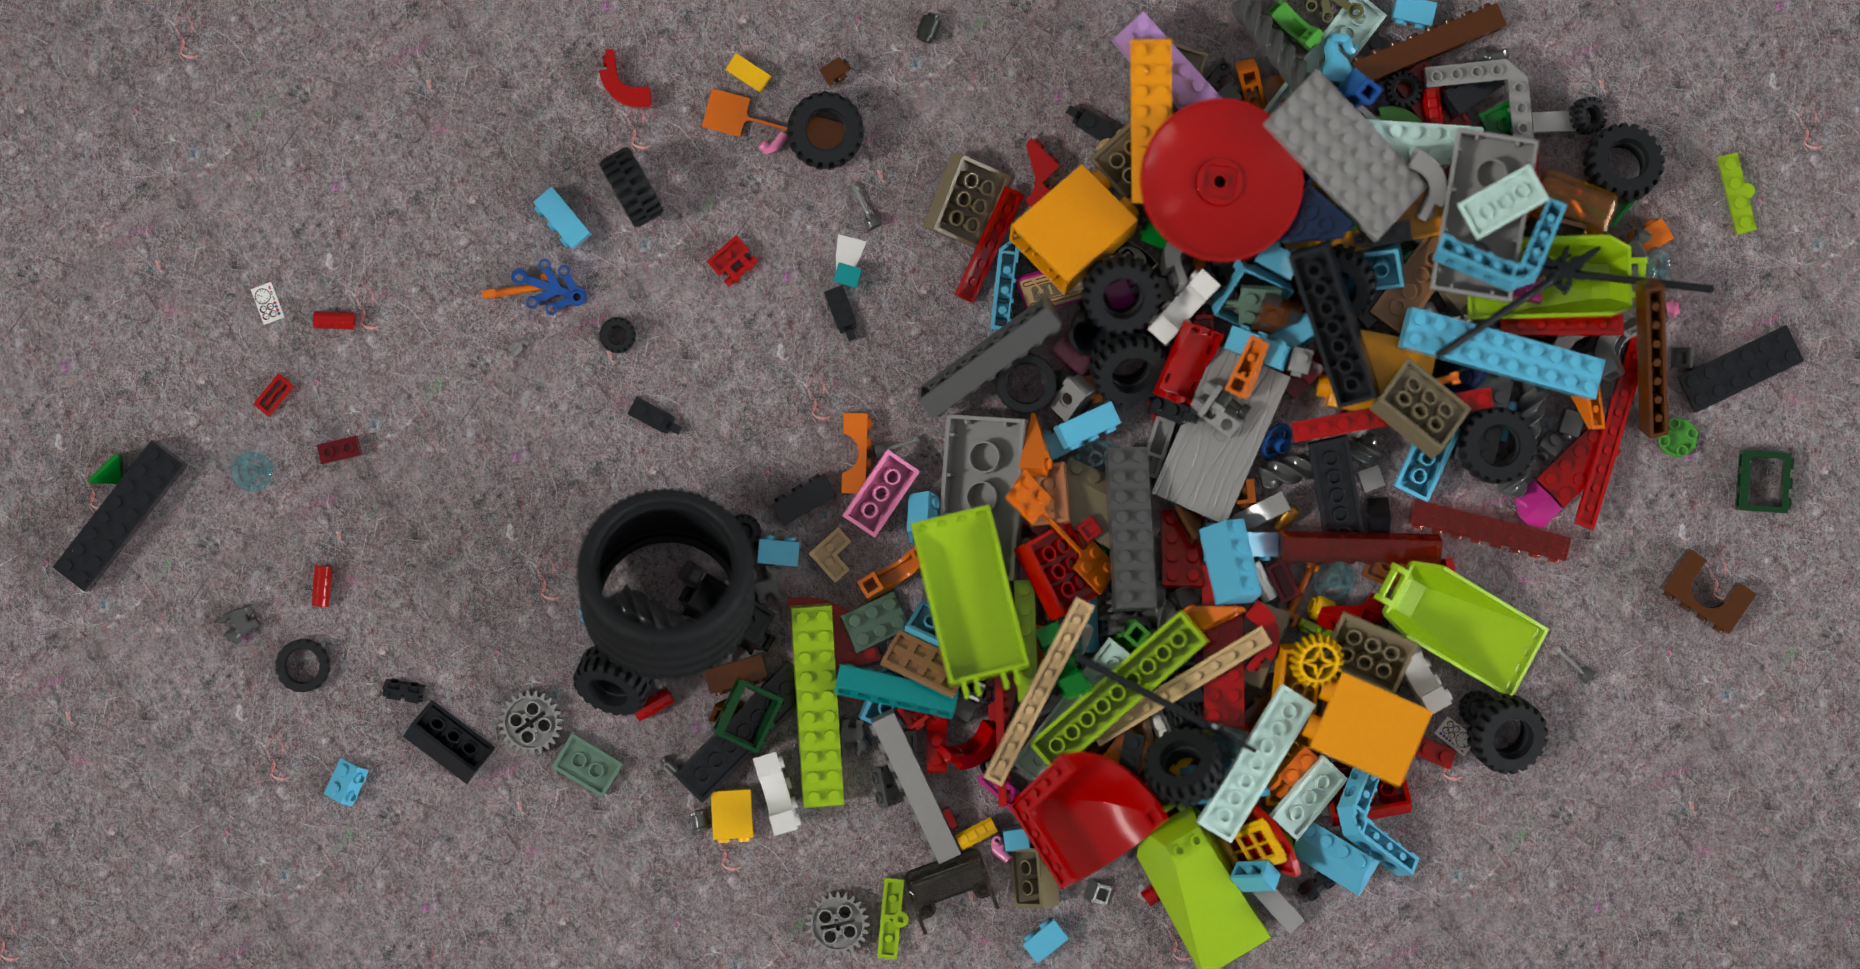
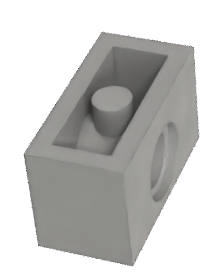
(1072, 397)

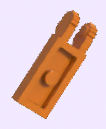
(1292, 770)

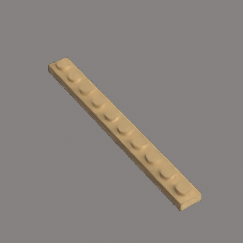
(1191, 680)
(1038, 691)

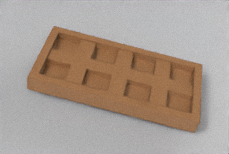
(918, 662)

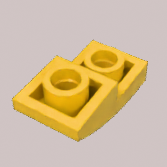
(748, 73)

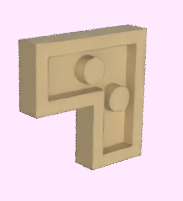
(826, 554)

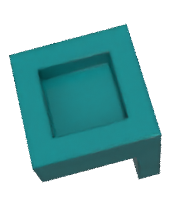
(847, 275)

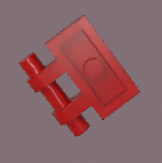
(728, 256)

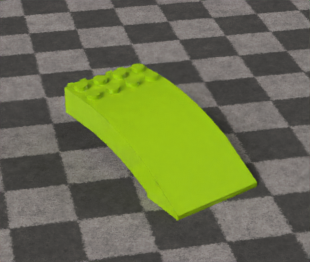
(969, 598)

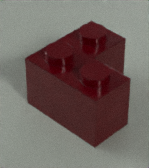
(1297, 384)

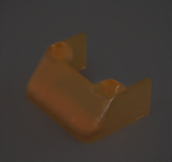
(1584, 201)

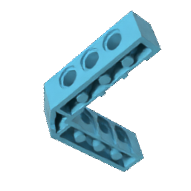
(1495, 270)
(1004, 285)
(1363, 833)

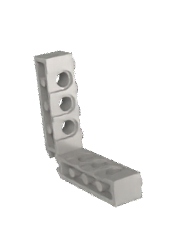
(1493, 70)

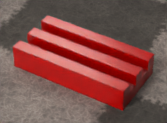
(284, 382)

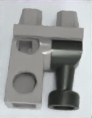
(1214, 408)

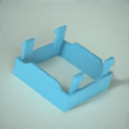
(1240, 268)

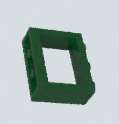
(1743, 481)
(729, 707)

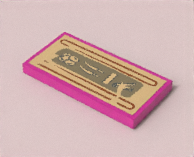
(1036, 285)

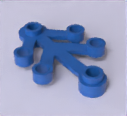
(552, 287)

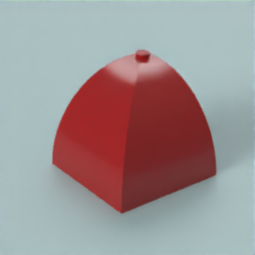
(1085, 814)

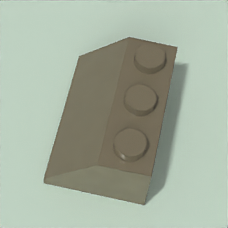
(1032, 880)

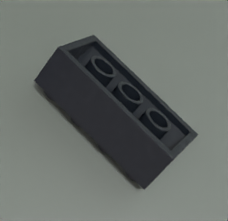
(449, 741)

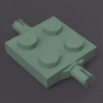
(1250, 301)

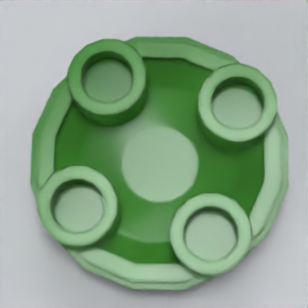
(1681, 438)

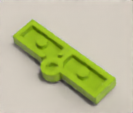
(1737, 193)
(891, 918)

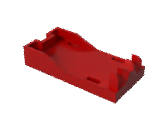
(1187, 361)

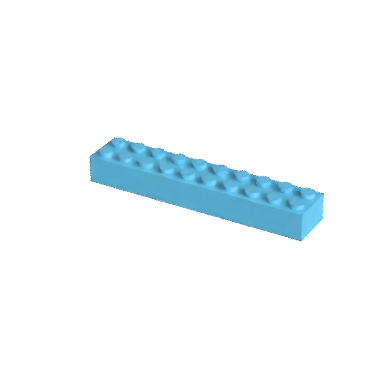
(1503, 354)

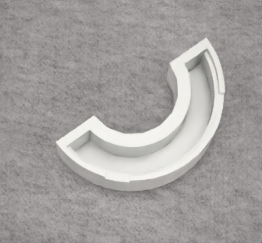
(1183, 306)
(1425, 684)
(777, 793)

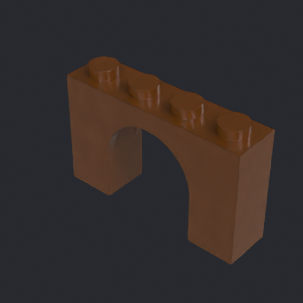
(1679, 587)

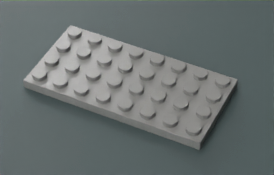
(1345, 155)

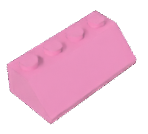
(881, 493)

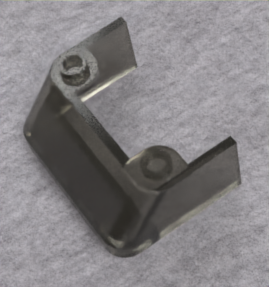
(945, 880)

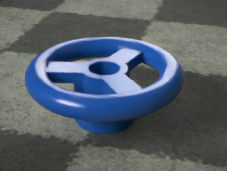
(1279, 442)

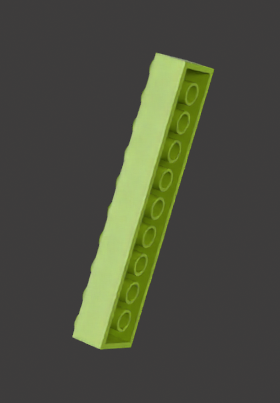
(1110, 700)
(816, 705)

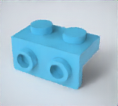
(346, 782)

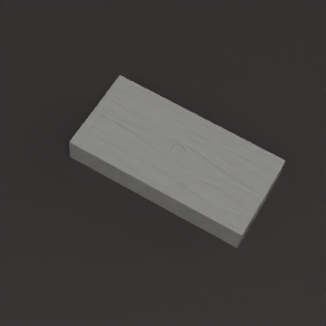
(1477, 163)
(1204, 464)
(980, 470)

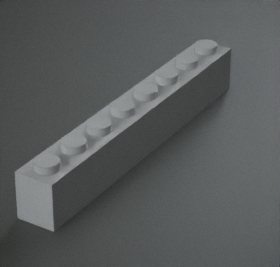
(915, 786)

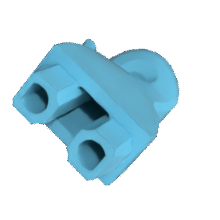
(1336, 66)

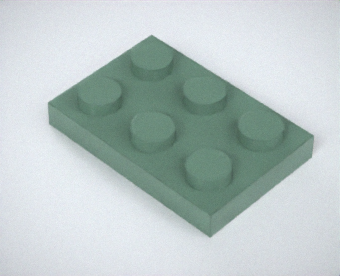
(874, 622)
(587, 765)

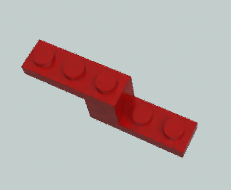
(935, 736)

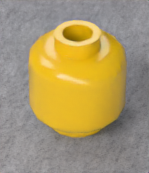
(1315, 605)

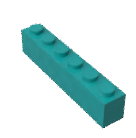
(893, 691)

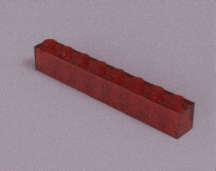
(1490, 530)
(1359, 547)

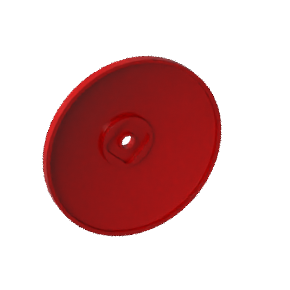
(1227, 142)

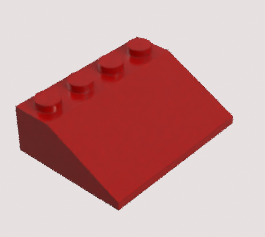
(1049, 567)
(1385, 802)

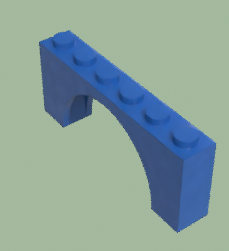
(1358, 91)

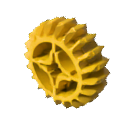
(1316, 644)

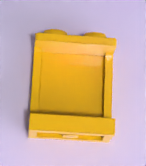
(732, 815)

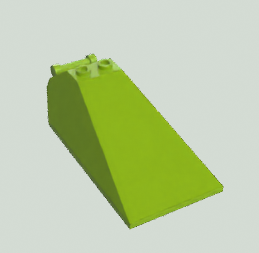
(1586, 296)
(1462, 623)
(1197, 891)

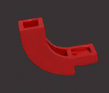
(628, 96)
(1262, 616)
(975, 750)

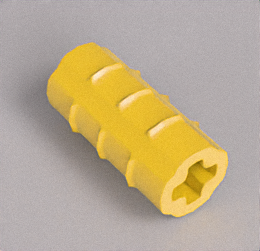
(976, 833)

